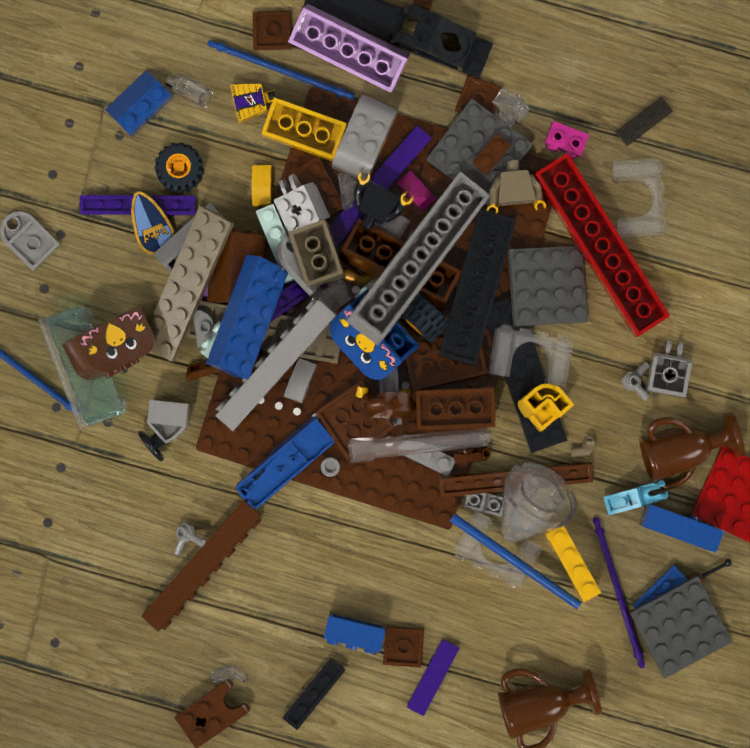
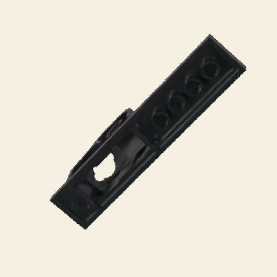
(386, 20)

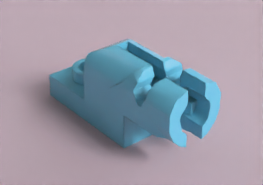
(634, 498)

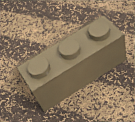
(317, 254)

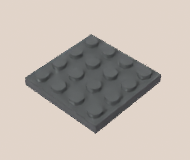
(468, 138)
(547, 286)
(680, 626)

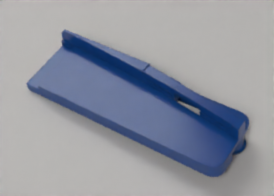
(285, 462)

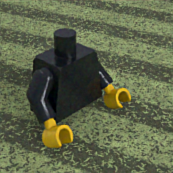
(377, 203)

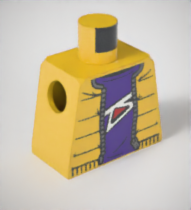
(250, 100)

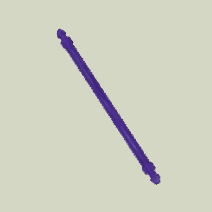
(599, 531)

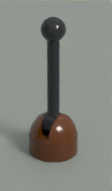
(728, 563)

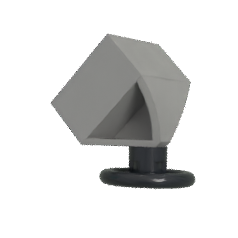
(167, 421)

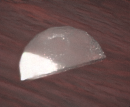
(347, 186)

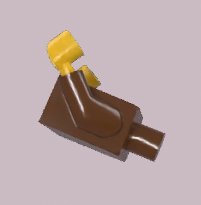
(388, 403)

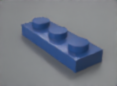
(667, 581)

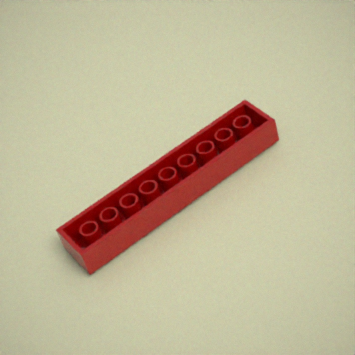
(601, 245)

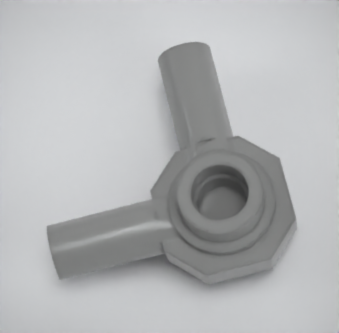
(632, 381)
(186, 533)

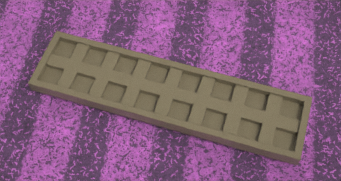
(188, 281)
(321, 349)

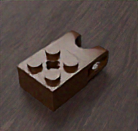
(214, 710)

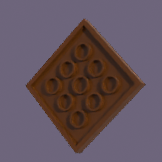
(429, 369)

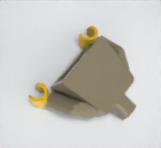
(515, 188)

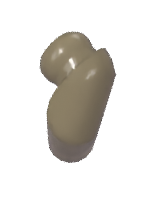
(586, 447)

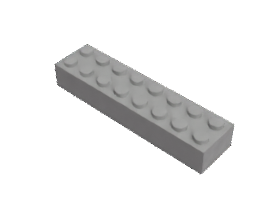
(278, 361)

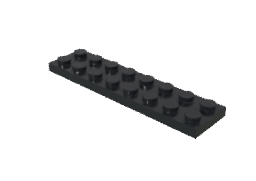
(477, 287)
(524, 376)

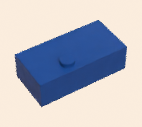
(681, 527)

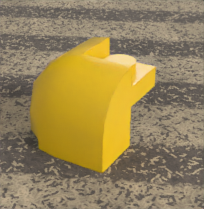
(544, 405)

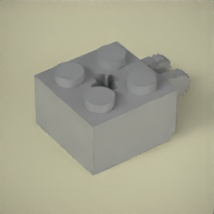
(301, 205)
(678, 366)

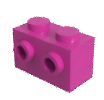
(566, 140)

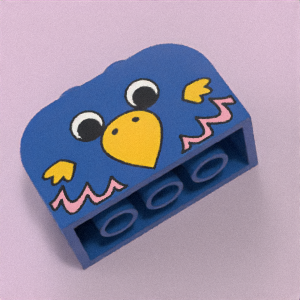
(371, 359)

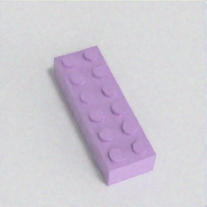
(349, 48)

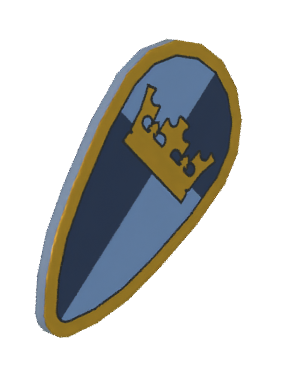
(149, 223)

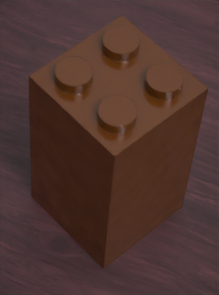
(231, 261)

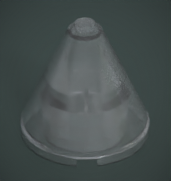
(534, 502)

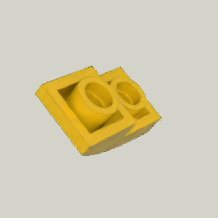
(261, 185)

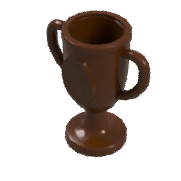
(685, 448)
(542, 705)

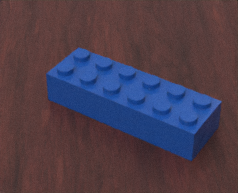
(247, 317)

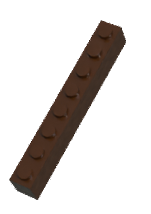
(201, 565)

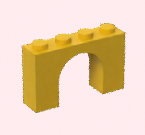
(573, 563)

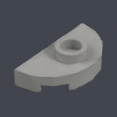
(203, 326)

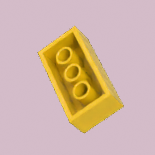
(303, 129)

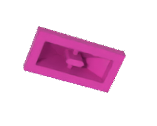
(415, 188)

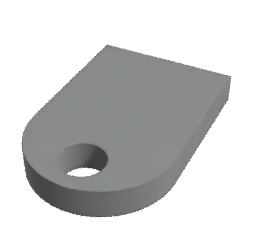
(29, 240)
(290, 264)

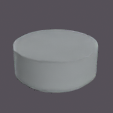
(330, 467)

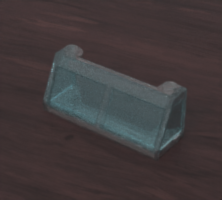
(90, 399)

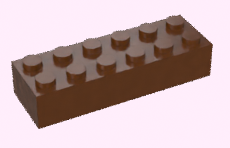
(374, 251)

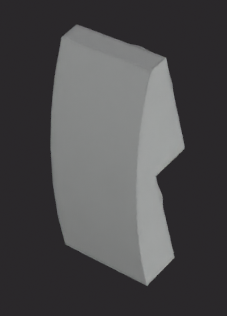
(299, 380)
(485, 503)

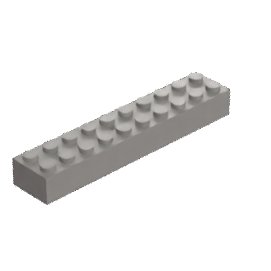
(418, 258)

